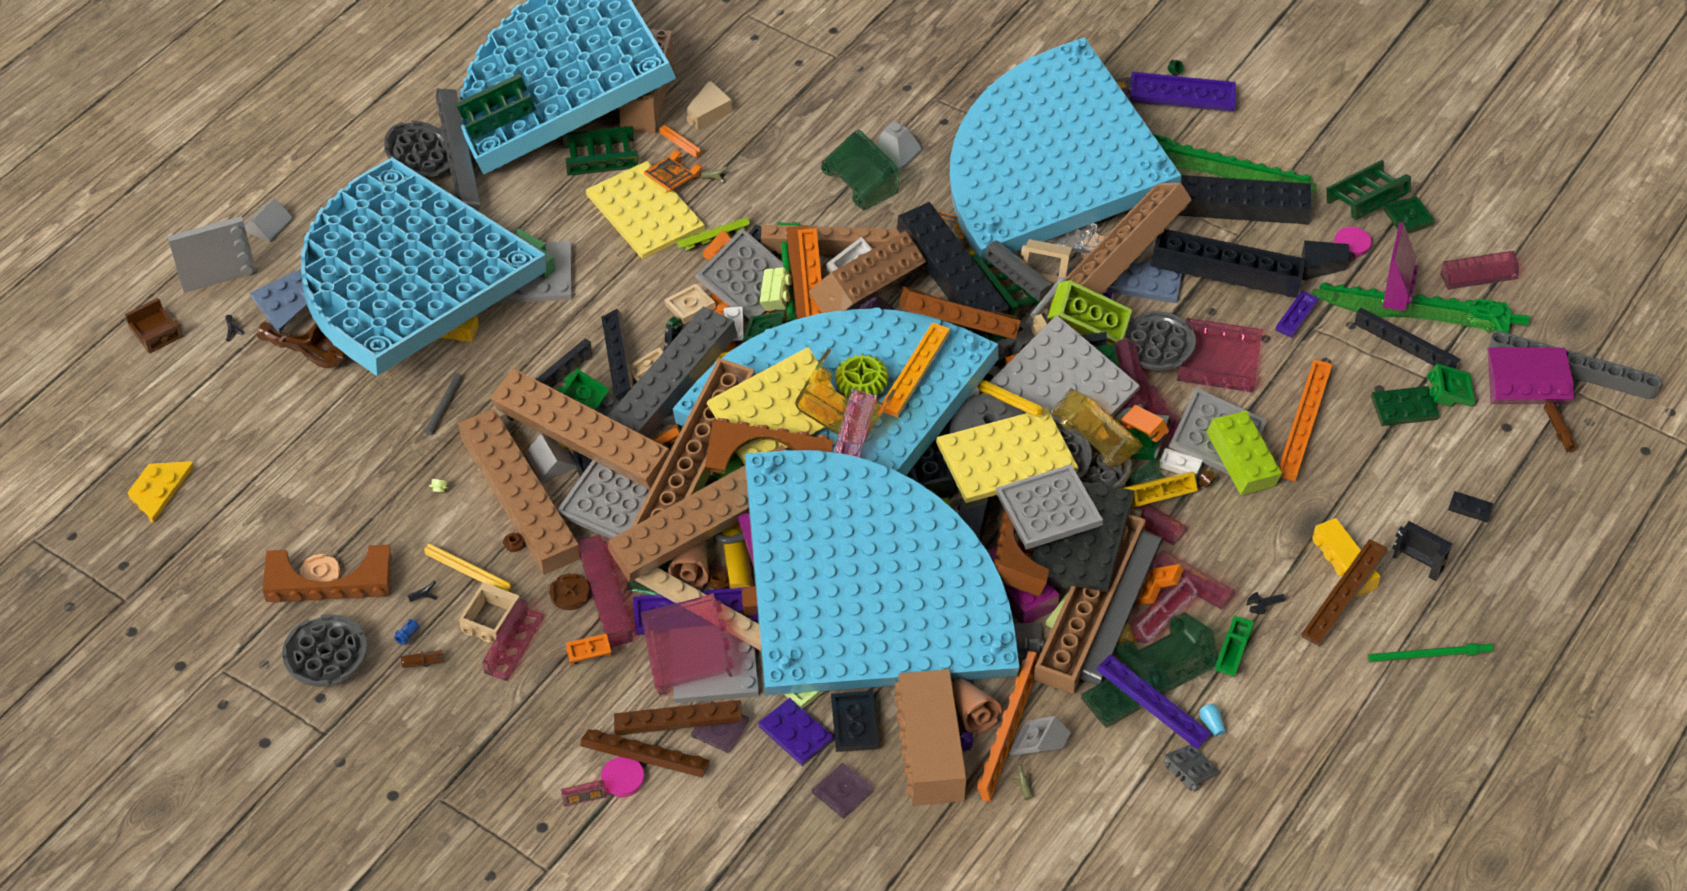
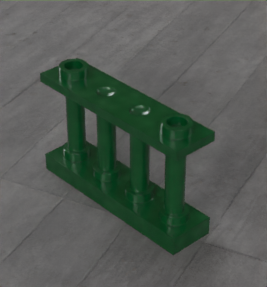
(490, 97)
(601, 162)
(1369, 201)
(1004, 292)

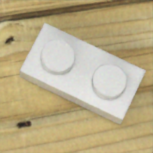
(736, 314)
(1180, 462)

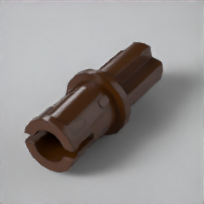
(421, 659)

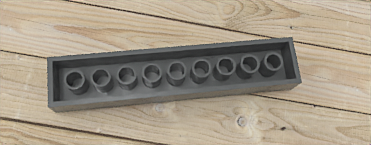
(675, 372)

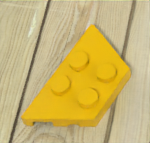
(158, 485)

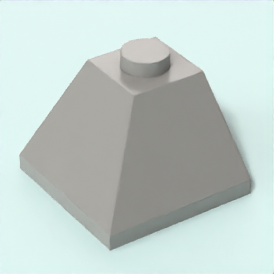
(898, 144)
(1040, 736)

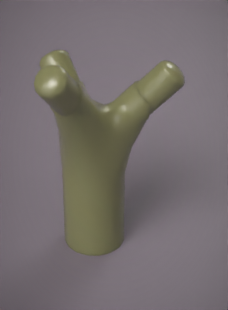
(714, 174)
(1023, 783)

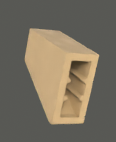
(708, 106)

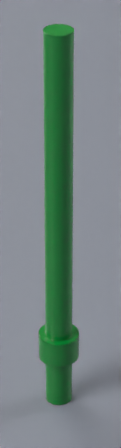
(786, 264)
(1470, 649)

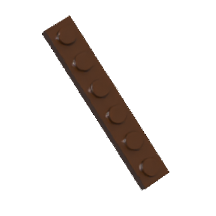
(1344, 592)
(678, 717)
(645, 753)

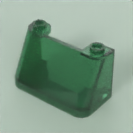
(863, 169)
(1174, 658)

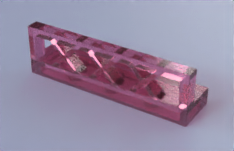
(855, 423)
(506, 636)

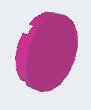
(1357, 238)
(622, 777)

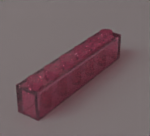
(604, 590)

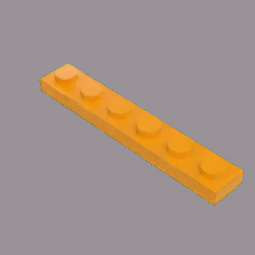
(916, 368)

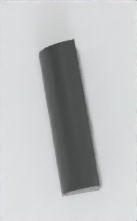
(1017, 270)

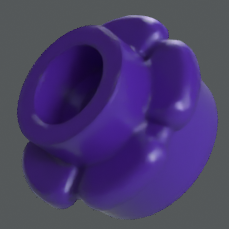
(966, 740)

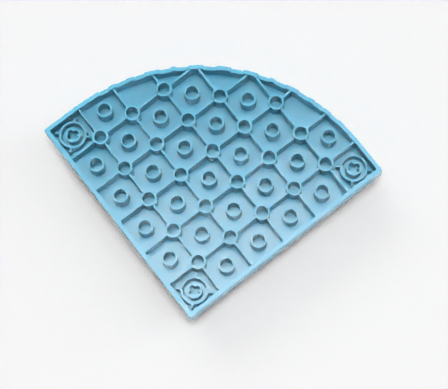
(576, 67)
(1051, 152)
(404, 265)
(892, 338)
(867, 578)

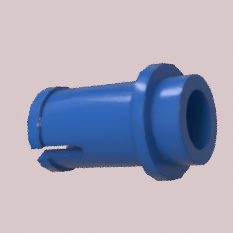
(403, 636)

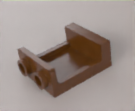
(153, 326)

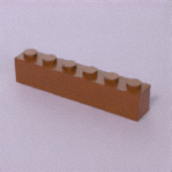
(795, 267)

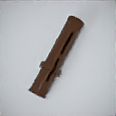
(1563, 433)

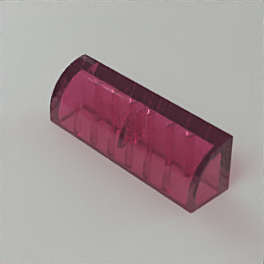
(1480, 270)
(1130, 364)
(1162, 524)
(1208, 587)
(1161, 612)

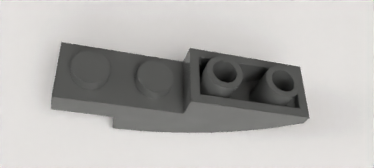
(1013, 346)

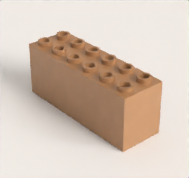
(646, 110)
(868, 275)
(930, 737)

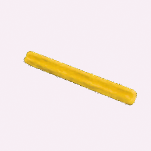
(1010, 398)
(466, 567)

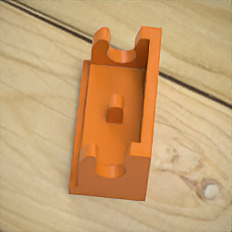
(1146, 422)
(588, 648)

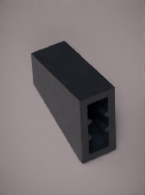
(1324, 258)

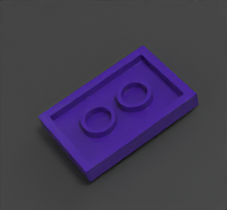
(795, 731)

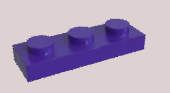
(1297, 314)

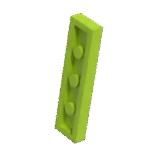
(706, 236)

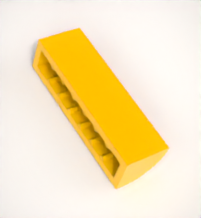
(1163, 488)
(737, 561)

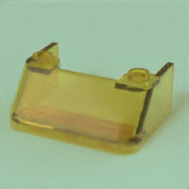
(826, 404)
(1097, 427)

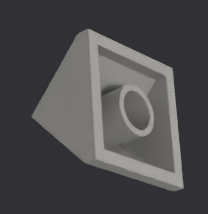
(268, 221)
(549, 458)

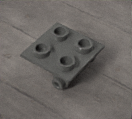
(1028, 638)
(1190, 766)

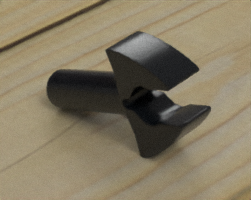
(1262, 602)

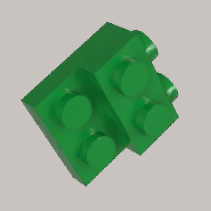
(1451, 386)
(584, 389)

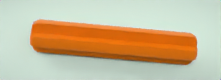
(680, 141)

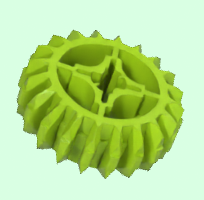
(863, 374)

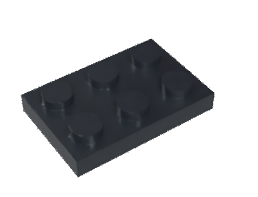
(854, 721)

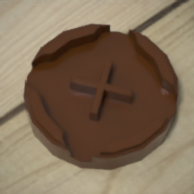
(569, 592)

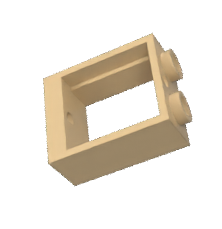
(1051, 250)
(491, 595)

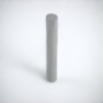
(1045, 301)

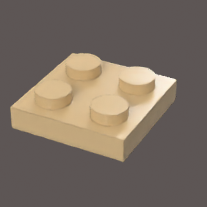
(688, 303)

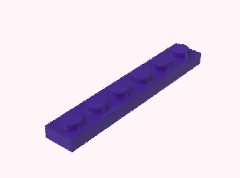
(1153, 701)

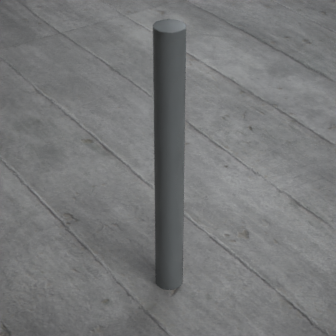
(443, 404)

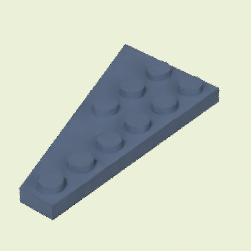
(1146, 282)
(281, 300)

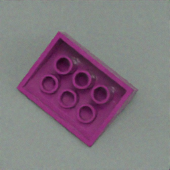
(1401, 273)
(1529, 375)

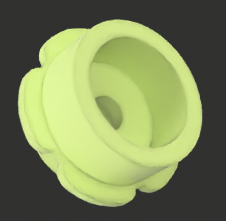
(439, 485)

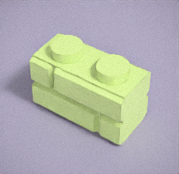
(775, 289)

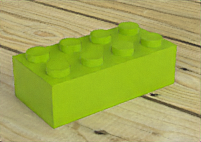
(1089, 311)
(1243, 452)

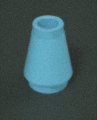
(1212, 718)

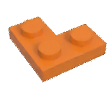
(1156, 579)

